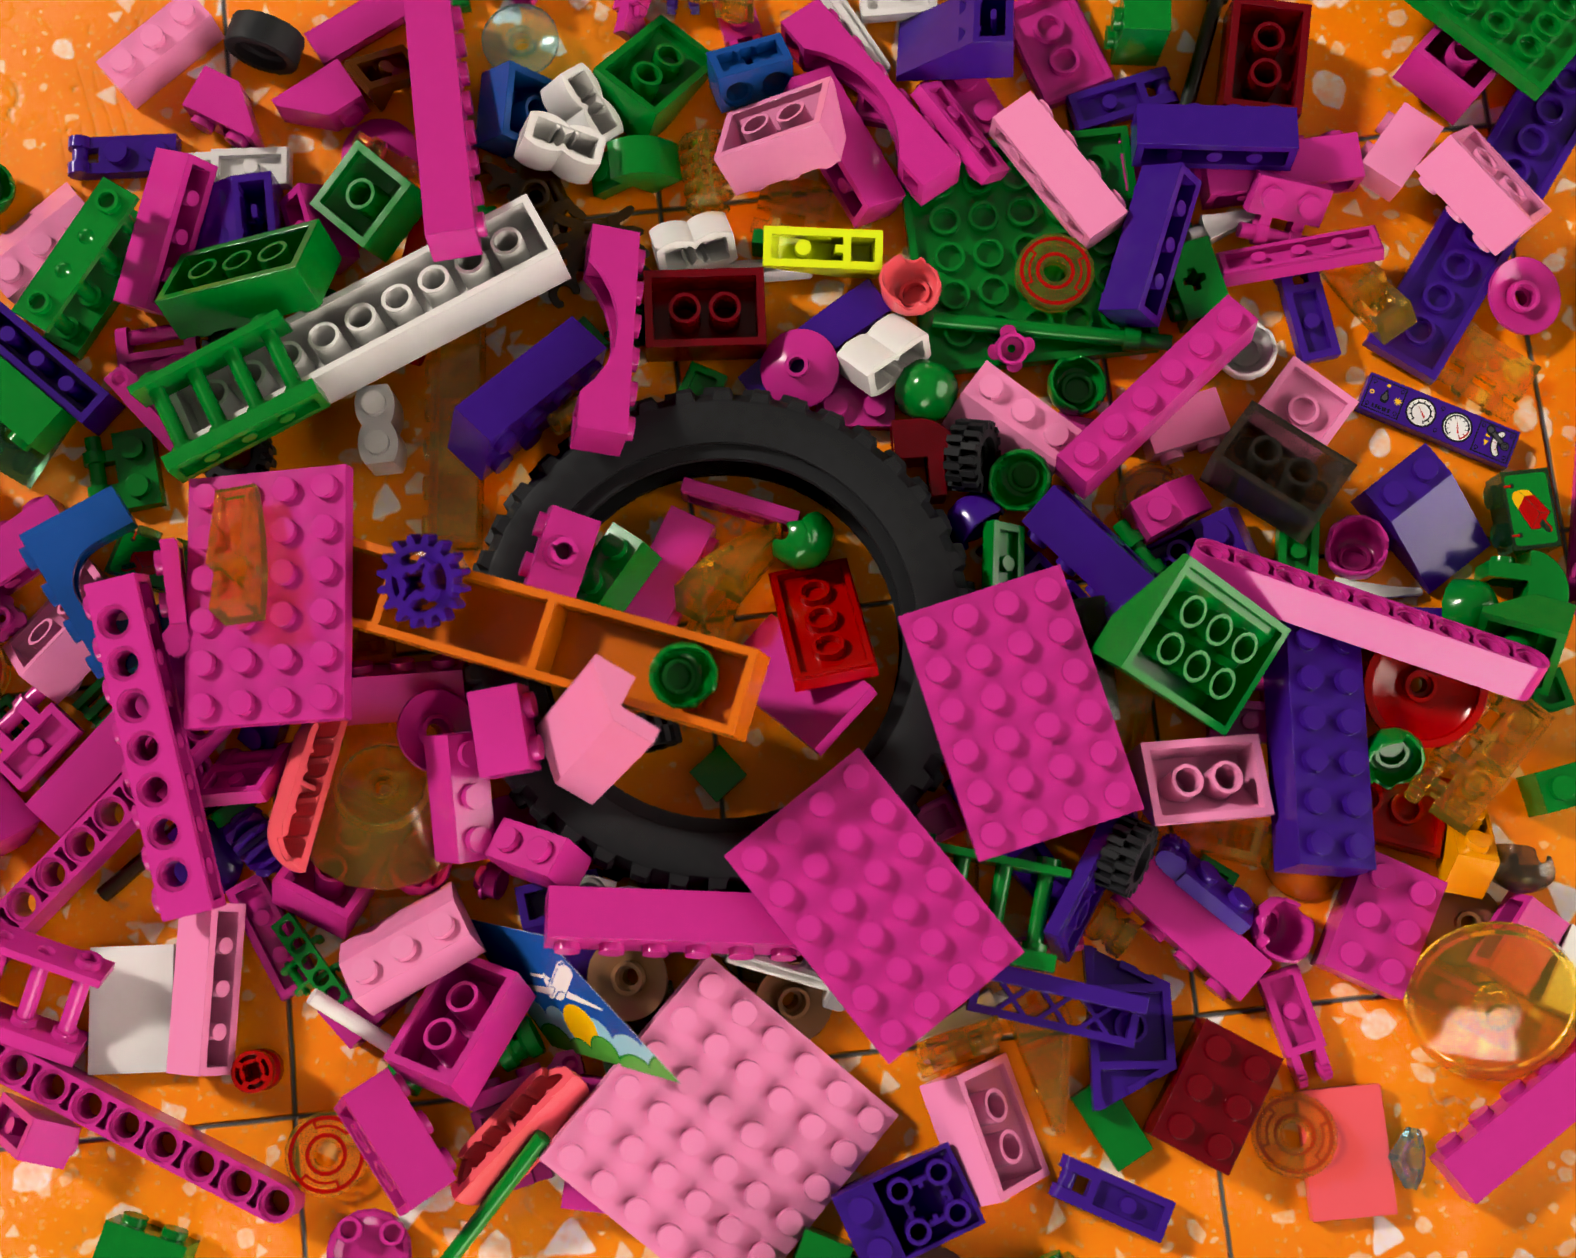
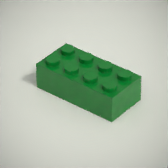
(247, 277)

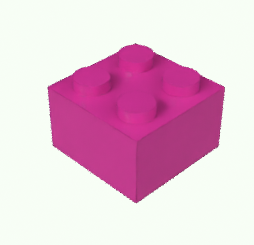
(1444, 75)

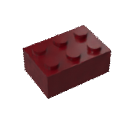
(1263, 54)
(704, 314)
(1212, 1095)

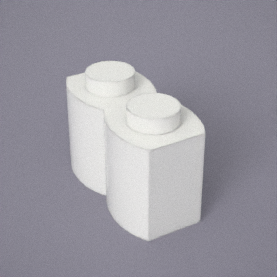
(579, 101)
(565, 149)
(699, 242)
(878, 357)
(380, 432)

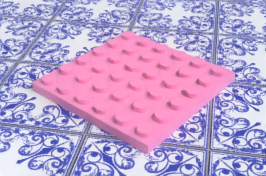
(734, 1149)

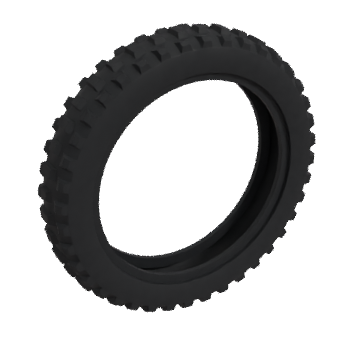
(765, 442)

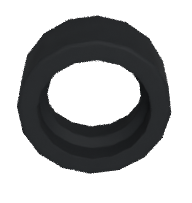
(264, 42)

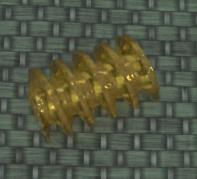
(701, 174)

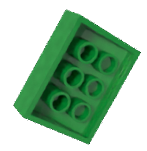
(1193, 642)

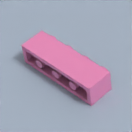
(1058, 170)
(206, 992)

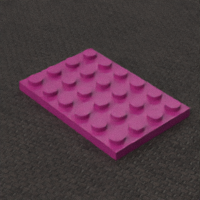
(301, 656)
(1019, 713)
(873, 905)

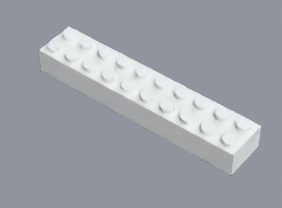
(398, 315)

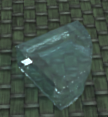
(1409, 1158)

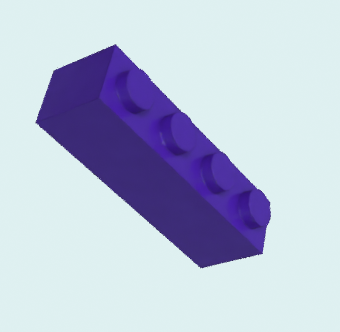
(1215, 136)
(1150, 245)
(56, 373)
(1086, 546)

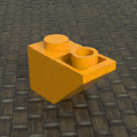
(1469, 860)

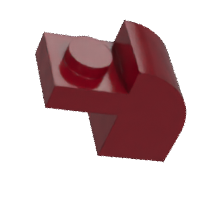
(922, 444)

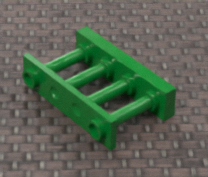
(79, 279)
(262, 418)
(1046, 869)

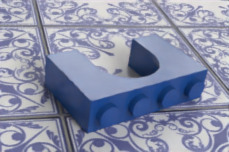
(61, 550)

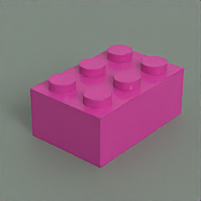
(1379, 927)
(460, 1029)
(395, 1140)

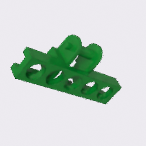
(324, 980)

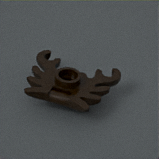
(542, 188)
(576, 245)

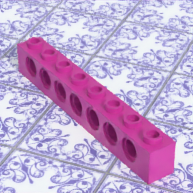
(173, 759)

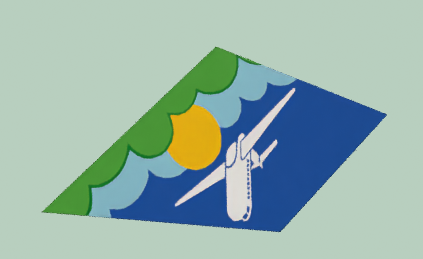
(565, 1004)

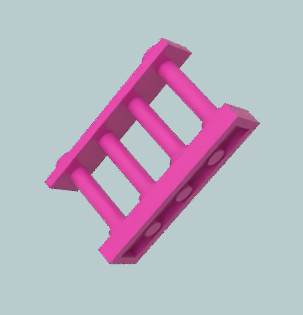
(23, 1026)

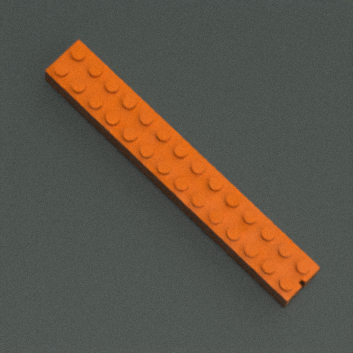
(556, 636)

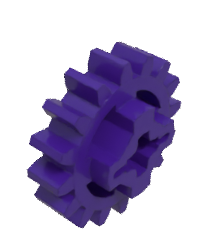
(435, 571)

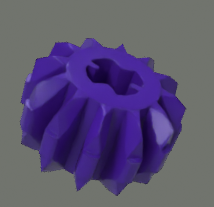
(249, 840)

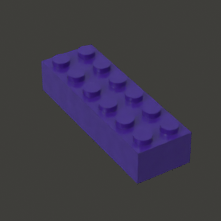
(1318, 757)

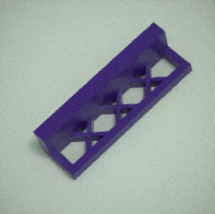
(1070, 990)

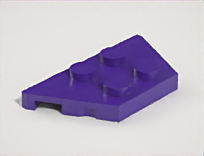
(1120, 1069)

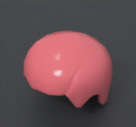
(909, 286)

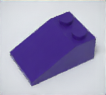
(1424, 518)

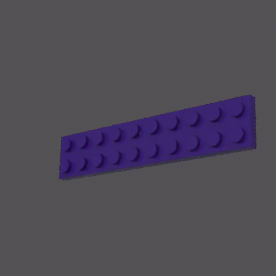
(1449, 269)

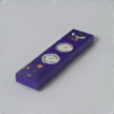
(1437, 421)

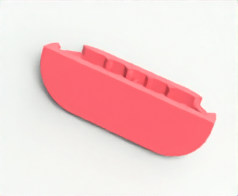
(303, 792)
(539, 1103)

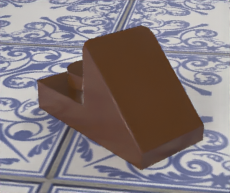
(381, 73)

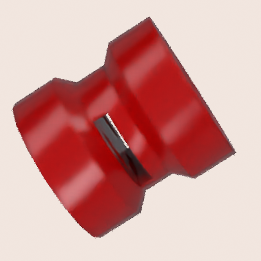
(265, 1068)

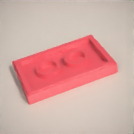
(1360, 1173)

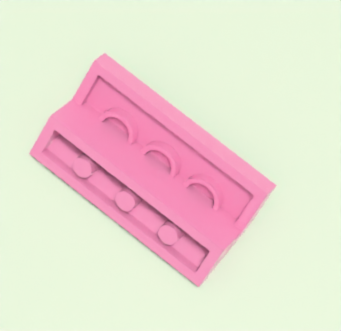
(591, 735)

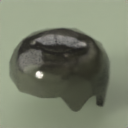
(1521, 869)

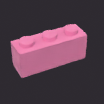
(160, 50)

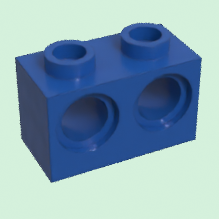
(749, 71)

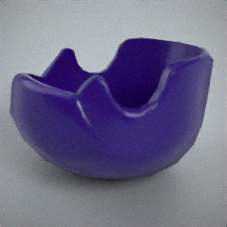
(968, 517)

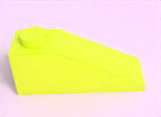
(824, 251)

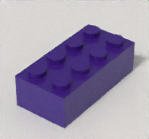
(516, 402)

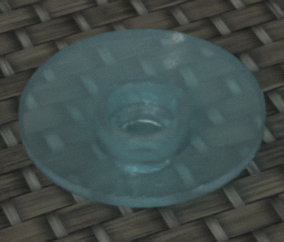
(519, 25)

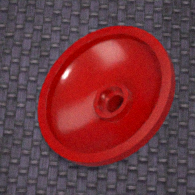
(1434, 714)

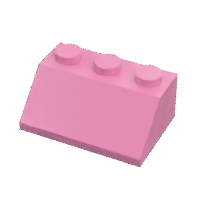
(781, 137)
(1481, 190)
(33, 238)
(1018, 414)
(45, 650)
(1201, 779)
(409, 950)
(986, 1128)

